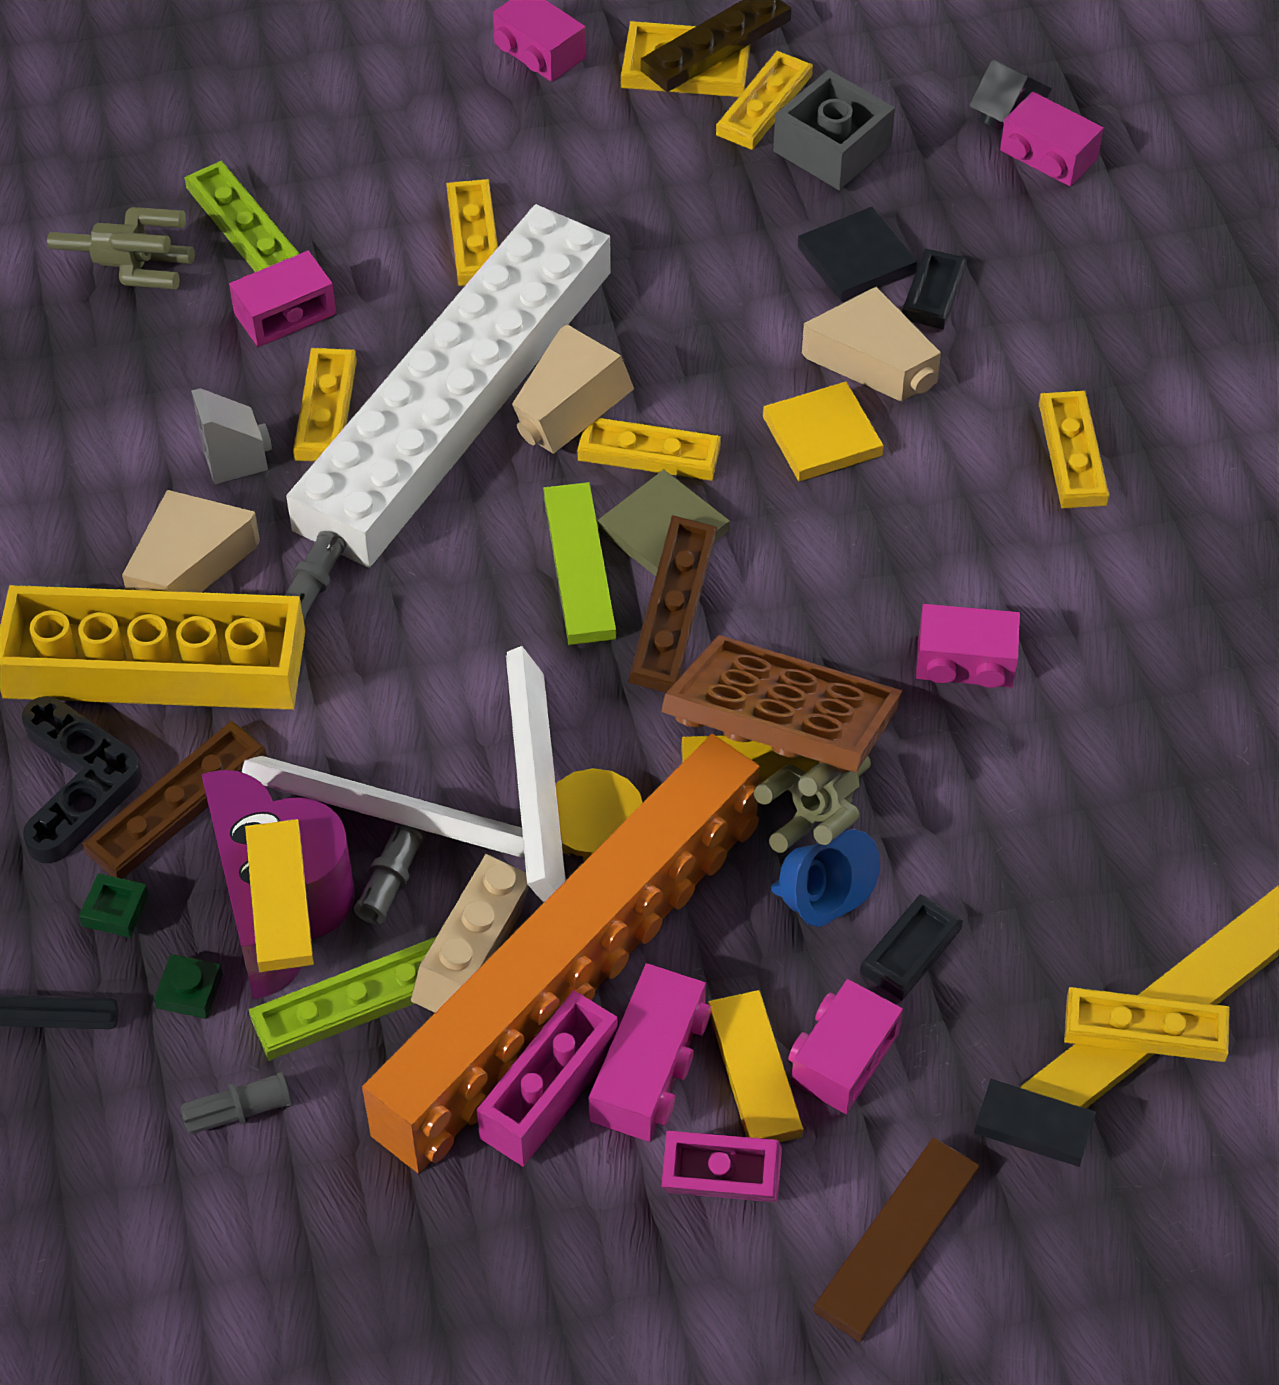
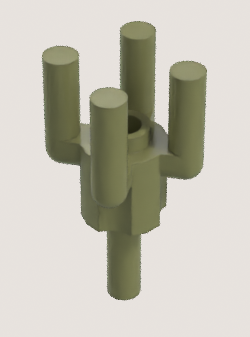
(130, 246)
(818, 796)

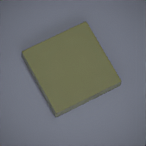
(643, 518)

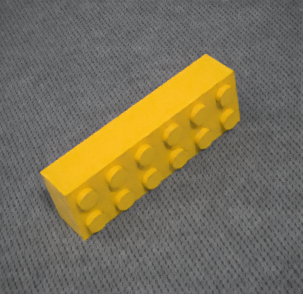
(151, 647)

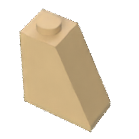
(873, 346)
(569, 389)
(190, 544)

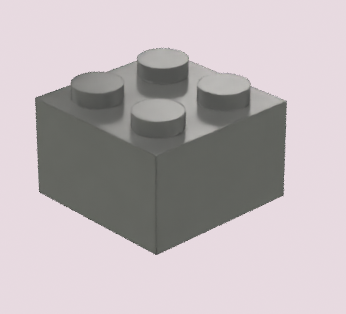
(833, 129)

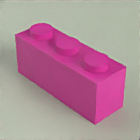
(649, 1053)
(547, 1078)

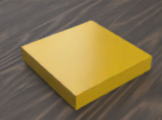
(822, 431)

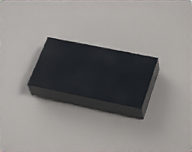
(934, 288)
(911, 947)
(1034, 1122)

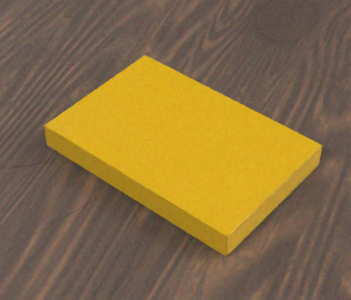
(722, 79)

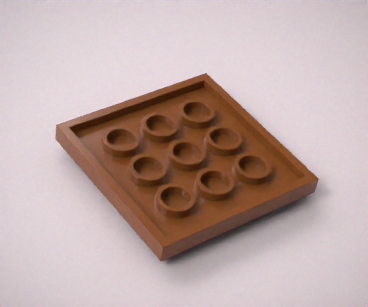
(783, 703)

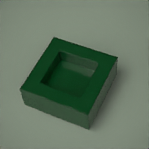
(114, 905)
(188, 986)

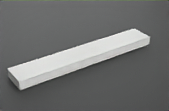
(535, 775)
(386, 805)

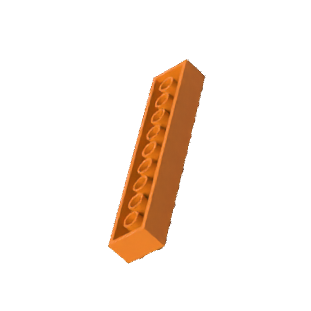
(564, 946)

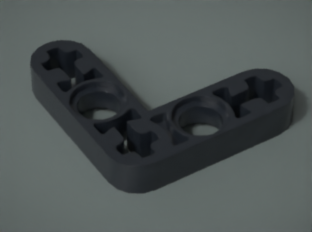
(91, 777)

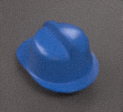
(829, 878)

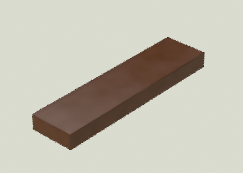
(672, 604)
(168, 803)
(896, 1239)

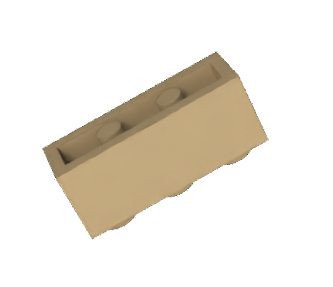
(471, 931)

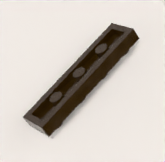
(713, 41)

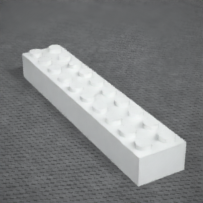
(449, 385)

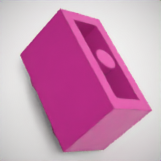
(540, 36)
(1051, 138)
(283, 298)
(968, 645)
(844, 1045)
(722, 1166)

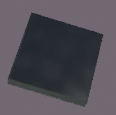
(857, 253)

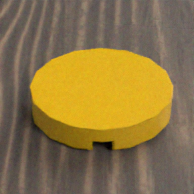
(592, 808)

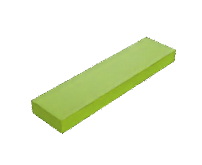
(239, 216)
(579, 564)
(338, 1002)

